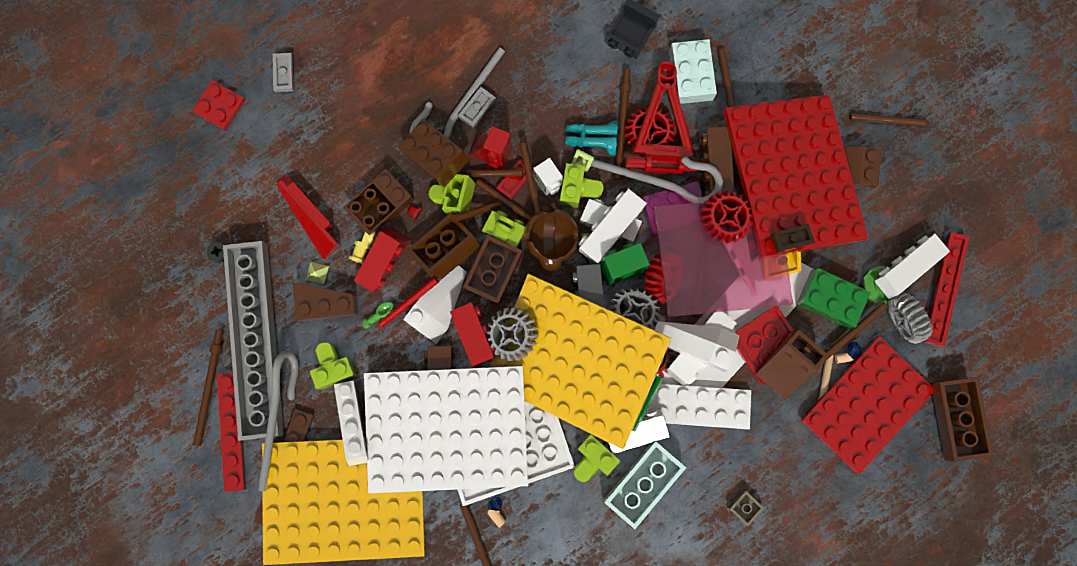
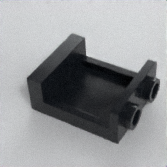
(632, 29)

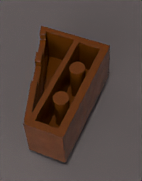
(322, 304)

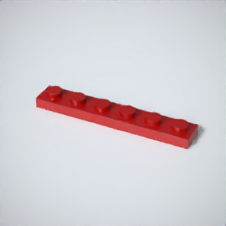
(947, 288)
(231, 448)

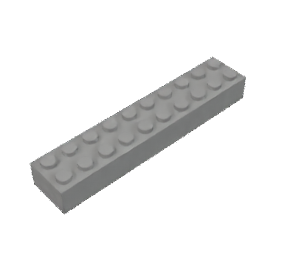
(251, 336)

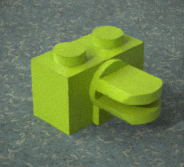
(576, 186)
(455, 196)
(504, 229)
(331, 368)
(595, 458)

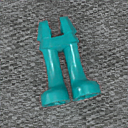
(609, 143)

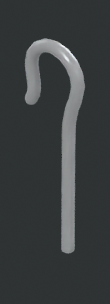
(470, 93)
(666, 184)
(274, 409)

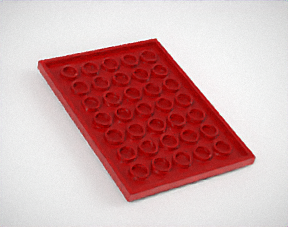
(795, 172)

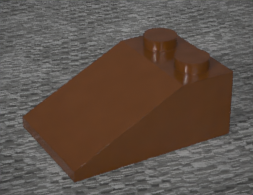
(864, 166)

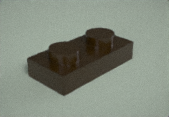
(792, 238)

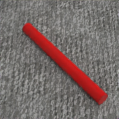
(408, 302)

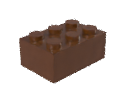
(433, 153)
(443, 248)
(493, 270)

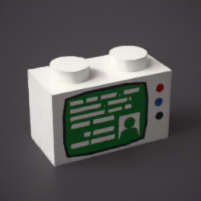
(548, 177)

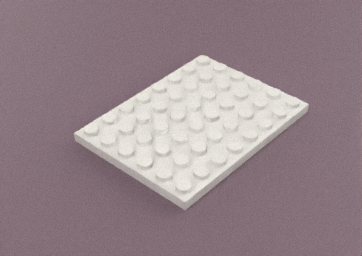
(445, 429)

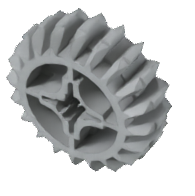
(636, 303)
(910, 318)
(500, 325)

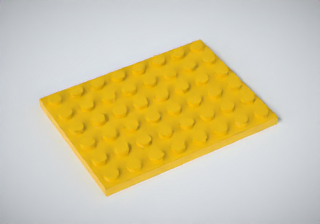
(586, 361)
(323, 511)

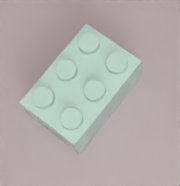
(694, 71)

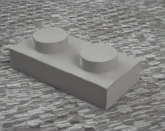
(283, 72)
(477, 107)

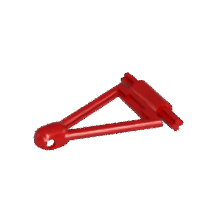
(663, 157)

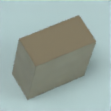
(745, 508)

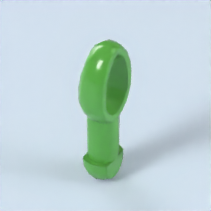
(381, 311)

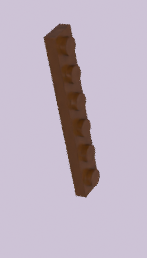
(296, 432)

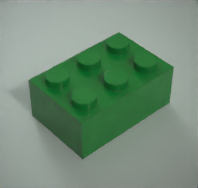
(624, 263)
(833, 298)

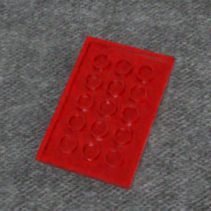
(867, 405)

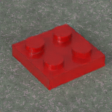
(218, 105)

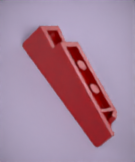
(309, 216)

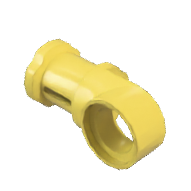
(362, 248)

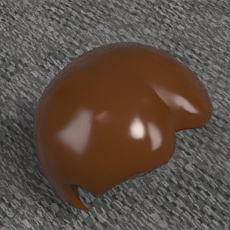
(551, 238)

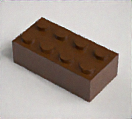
(717, 151)
(961, 419)

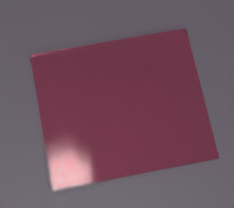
(712, 275)

